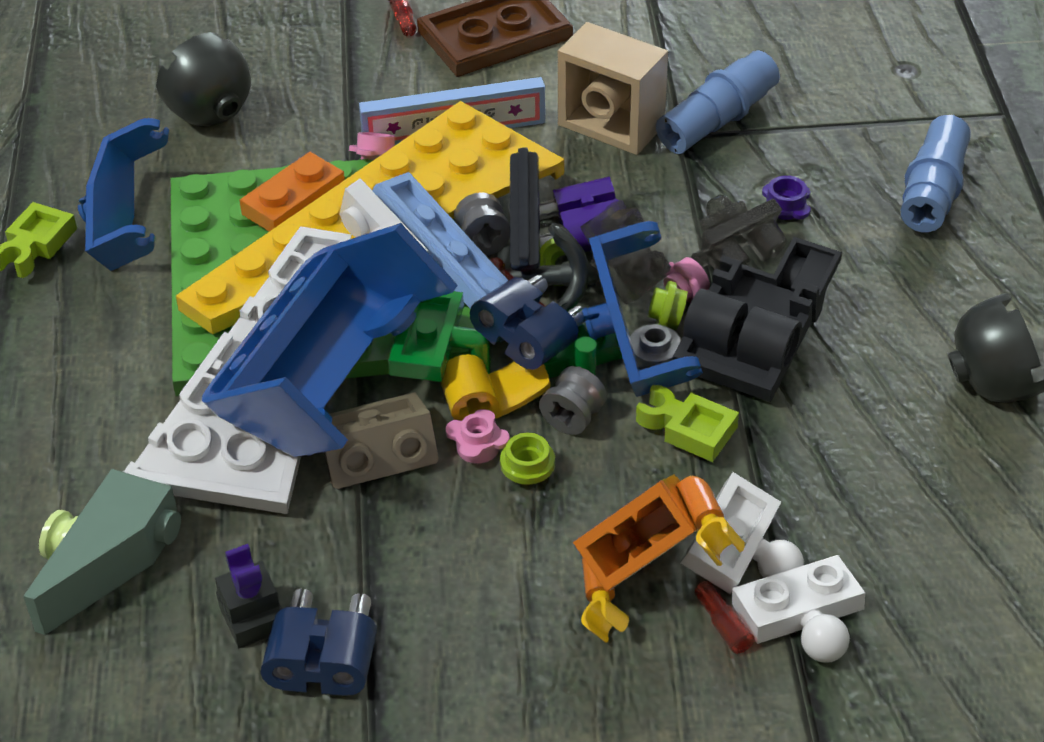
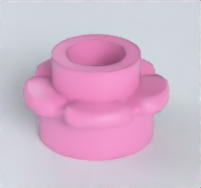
(688, 276)

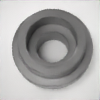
(654, 345)

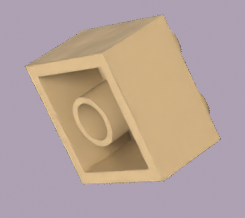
(611, 87)

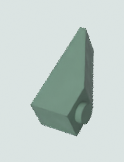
(104, 548)

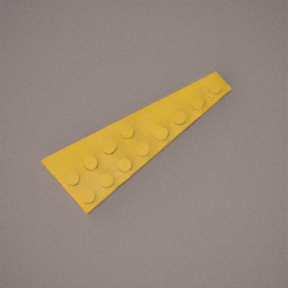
(448, 156)

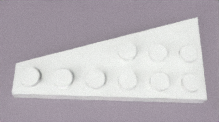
(208, 455)

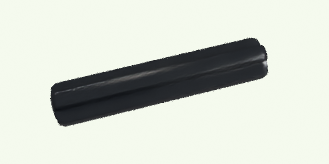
(524, 211)

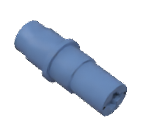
(718, 101)
(935, 174)

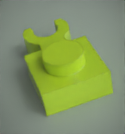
(33, 234)
(691, 425)

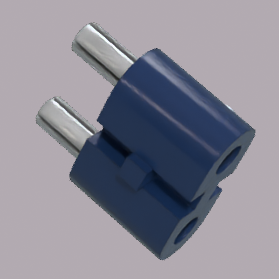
(530, 328)
(320, 650)

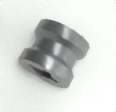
(474, 213)
(573, 400)

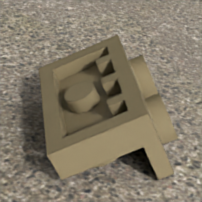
(382, 440)

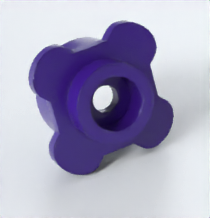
(790, 195)

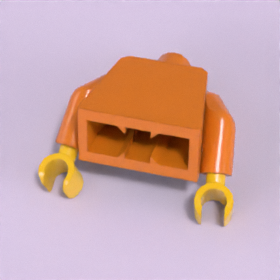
(643, 533)

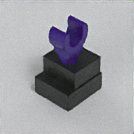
(247, 597)

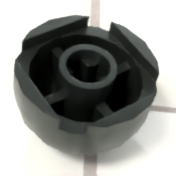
(205, 80)
(995, 352)

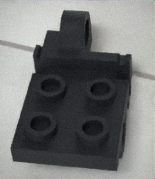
(756, 319)

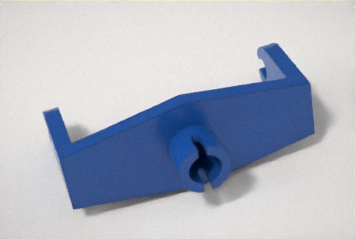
(110, 195)
(609, 318)

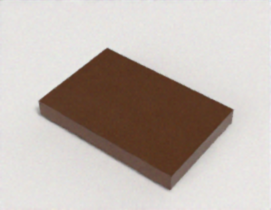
(492, 31)

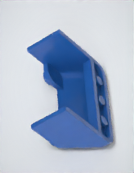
(318, 333)

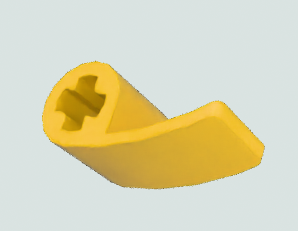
(471, 387)

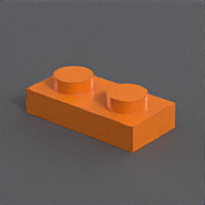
(290, 191)

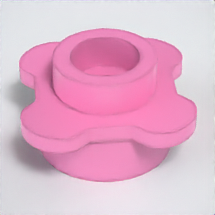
(372, 144)
(477, 436)

